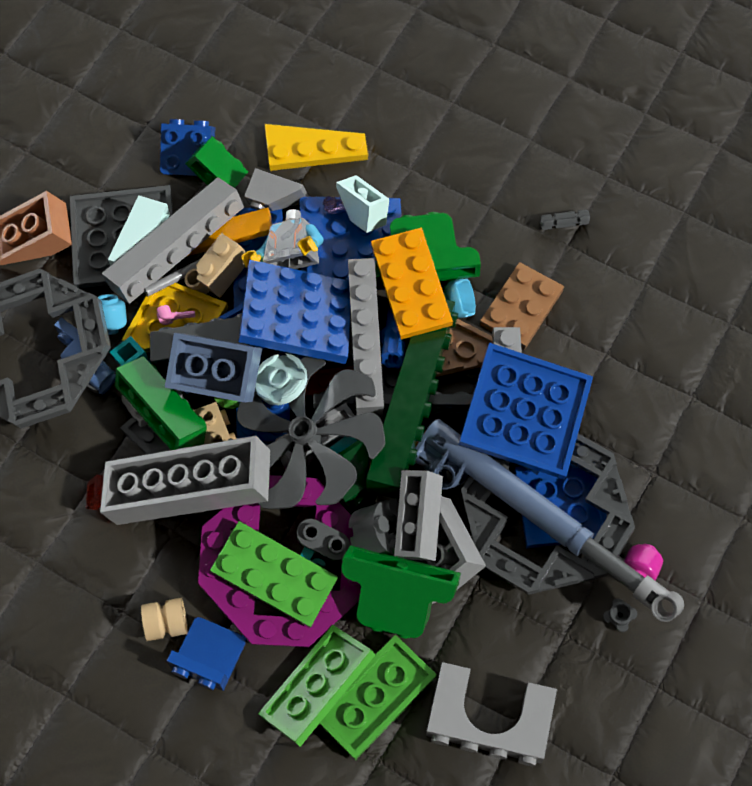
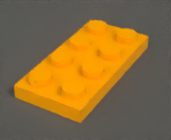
(411, 283)

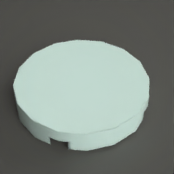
(280, 379)

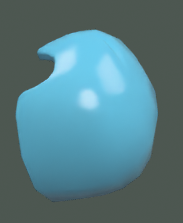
(462, 294)

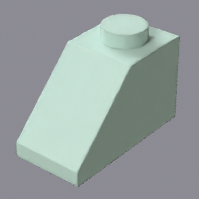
(363, 203)

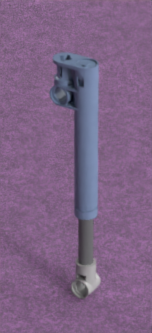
(441, 452)

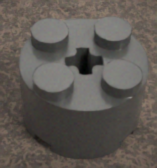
(375, 527)

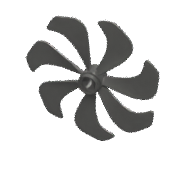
(338, 471)

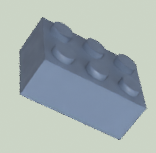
(213, 367)

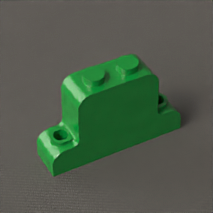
(449, 259)
(396, 590)

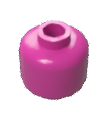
(645, 560)

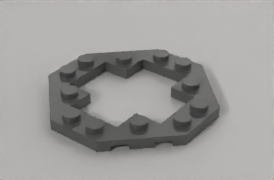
(73, 370)
(562, 566)

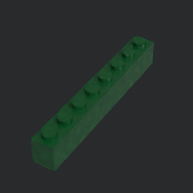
(409, 407)

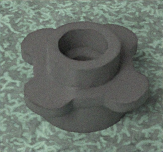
(620, 606)

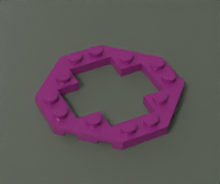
(239, 605)

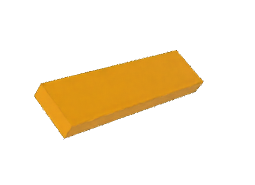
(240, 229)

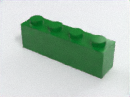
(160, 406)

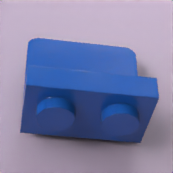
(180, 143)
(207, 654)

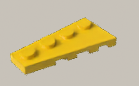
(306, 147)

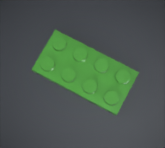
(274, 574)
(316, 685)
(377, 697)

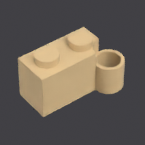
(217, 267)

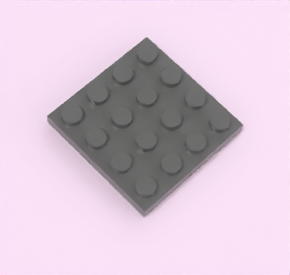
(97, 226)

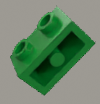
(215, 161)

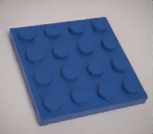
(342, 237)
(296, 312)
(526, 411)

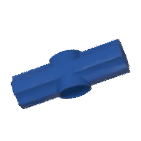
(393, 347)

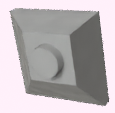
(273, 191)

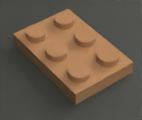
(523, 302)

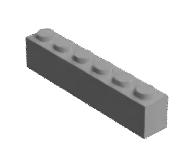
(173, 240)
(366, 332)

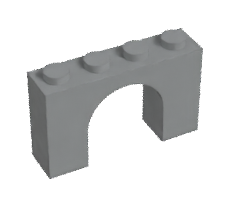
(523, 741)

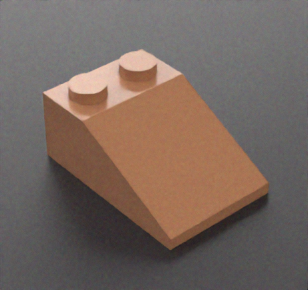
(34, 229)

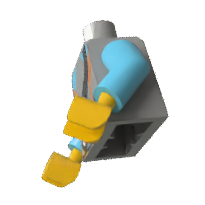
(289, 244)

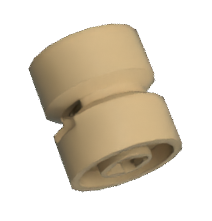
(164, 619)

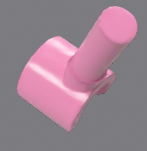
(167, 317)

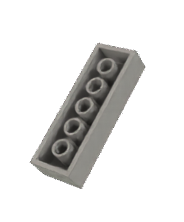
(186, 481)

